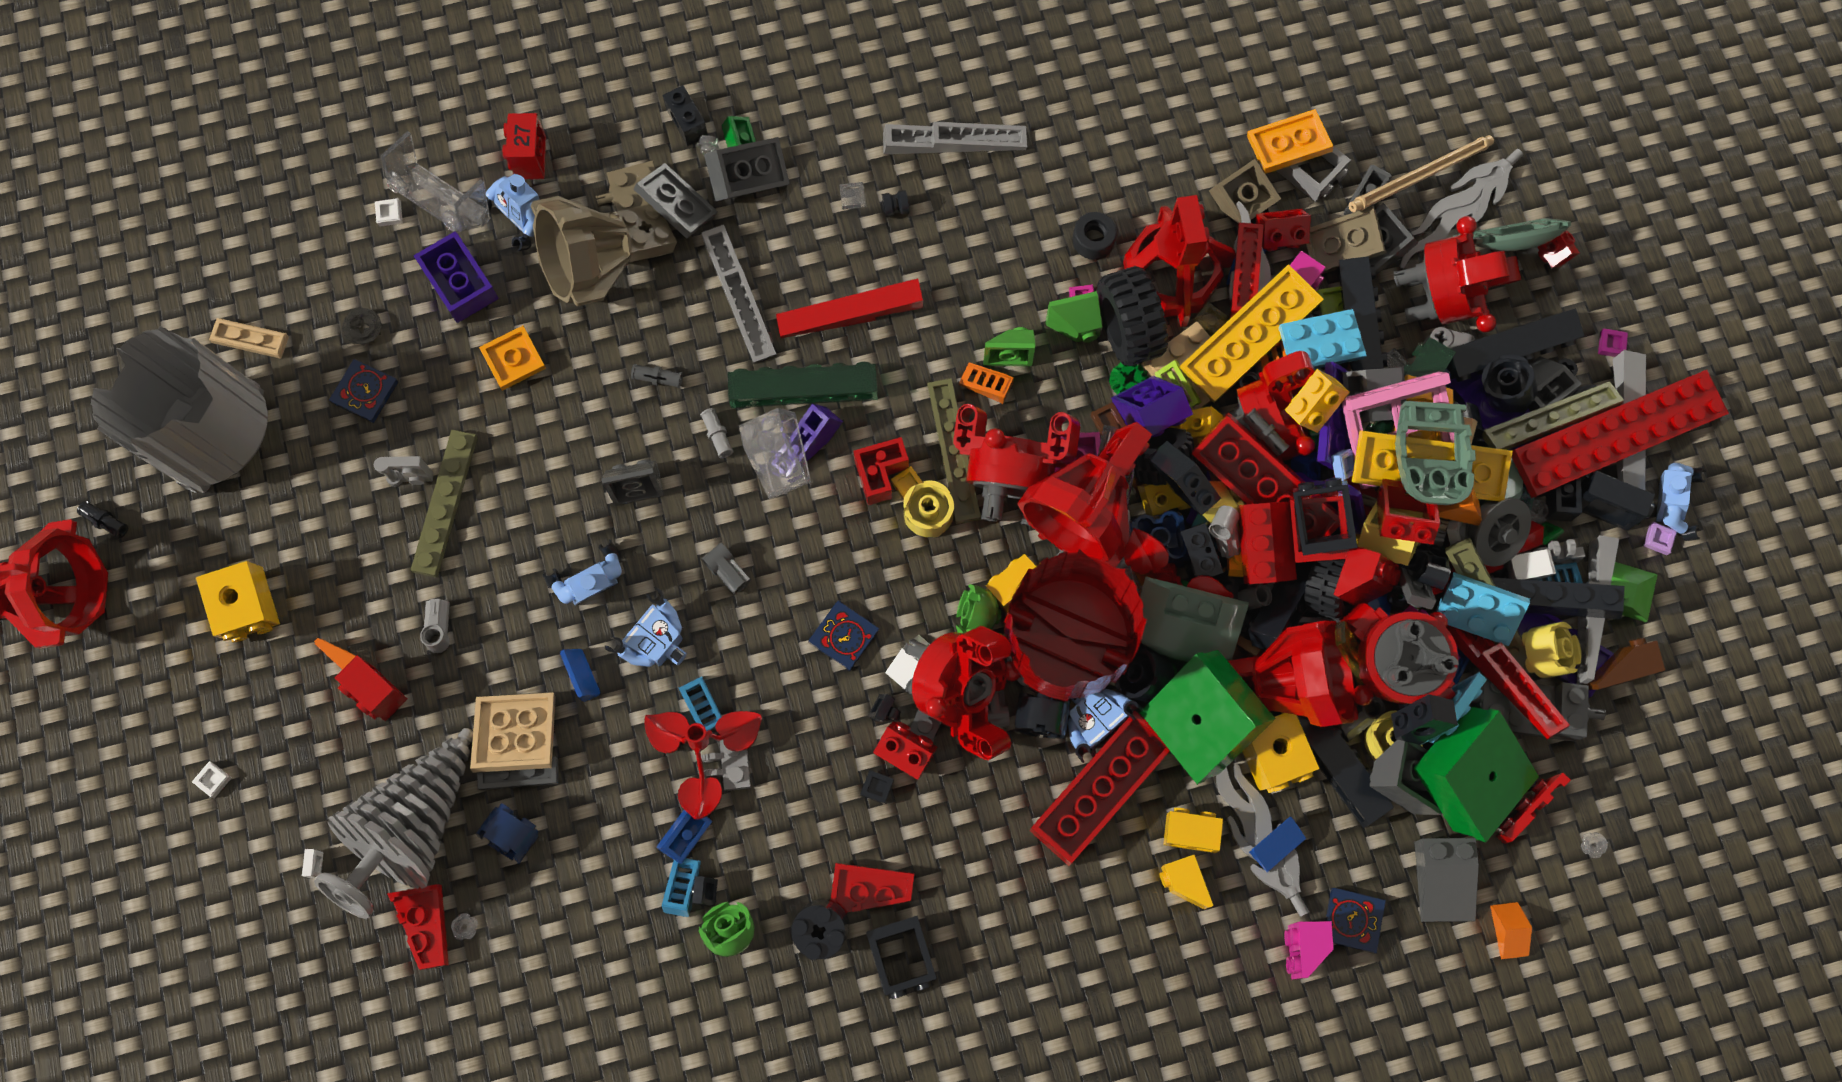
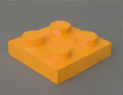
(512, 357)

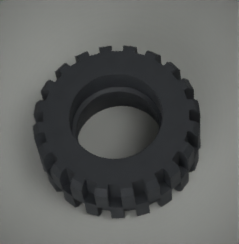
(1132, 316)

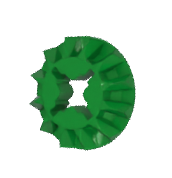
(1117, 377)

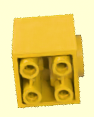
(238, 601)
(1291, 762)

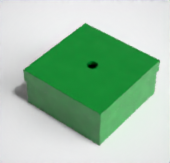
(1207, 715)
(1477, 773)

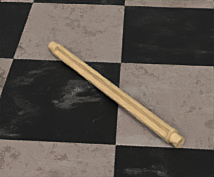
(1413, 177)

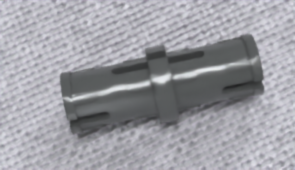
(656, 375)
(1265, 432)

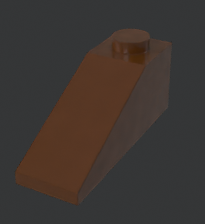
(1629, 663)

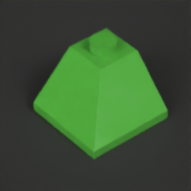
(1076, 317)
(1010, 348)
(1637, 591)

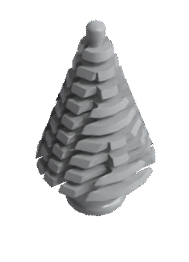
(397, 825)

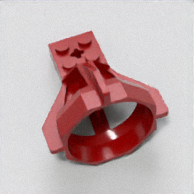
(1182, 243)
(1089, 499)
(23, 588)
(1303, 675)

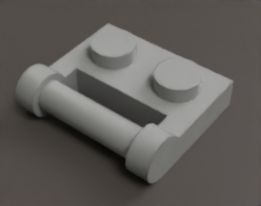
(409, 469)

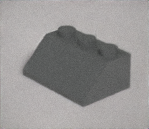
(1399, 782)

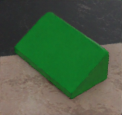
(737, 131)

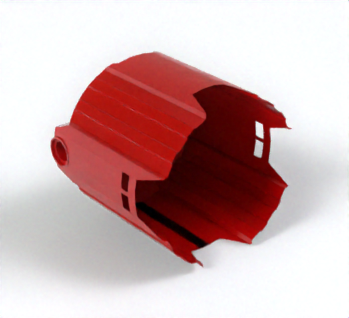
(1074, 625)

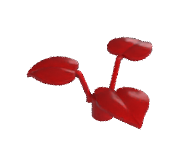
(1147, 554)
(668, 729)

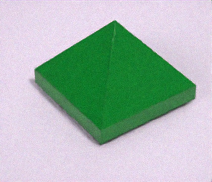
(1551, 533)

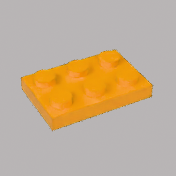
(1290, 141)

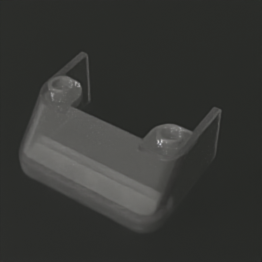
(431, 193)

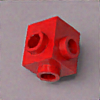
(1559, 250)

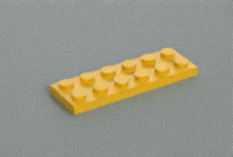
(1250, 333)
(1378, 461)

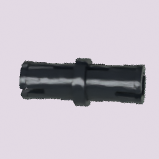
(102, 519)

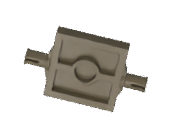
(622, 185)

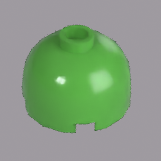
(977, 609)
(727, 929)

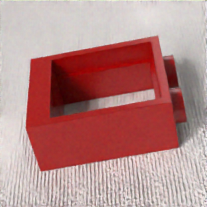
(1318, 498)
(1397, 526)

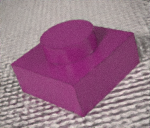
(1612, 342)

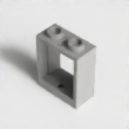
(1312, 187)

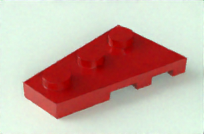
(1542, 795)
(869, 887)
(424, 923)

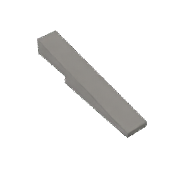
(952, 137)
(738, 294)
(1631, 384)
(1600, 571)

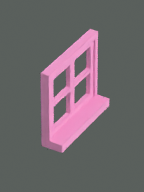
(1393, 395)

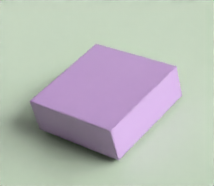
(1660, 538)

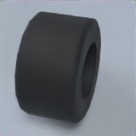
(1098, 222)

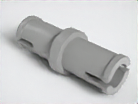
(716, 433)

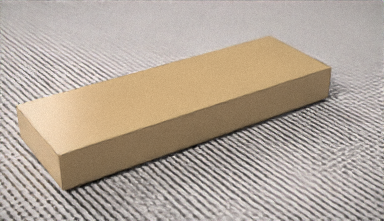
(249, 338)

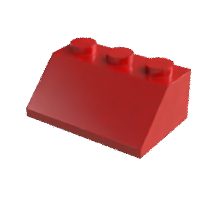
(1267, 543)
(1366, 576)

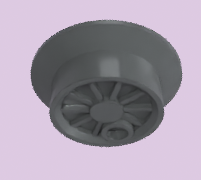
(1501, 531)

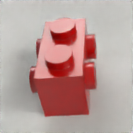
(1284, 228)
(905, 749)

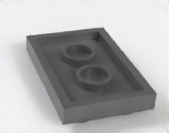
(675, 200)

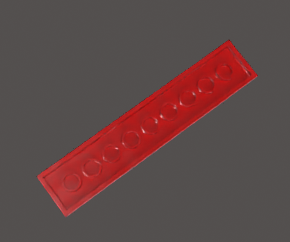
(1618, 433)

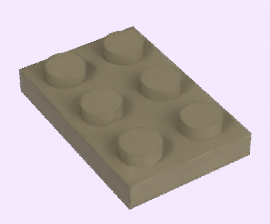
(1346, 238)

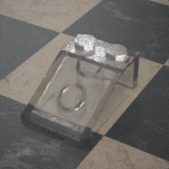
(776, 451)

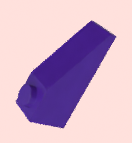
(817, 428)

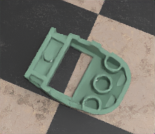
(1430, 479)

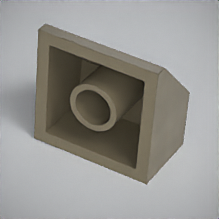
(1249, 187)

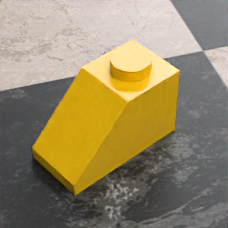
(1186, 881)

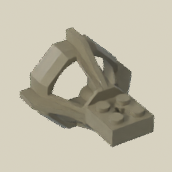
(580, 240)

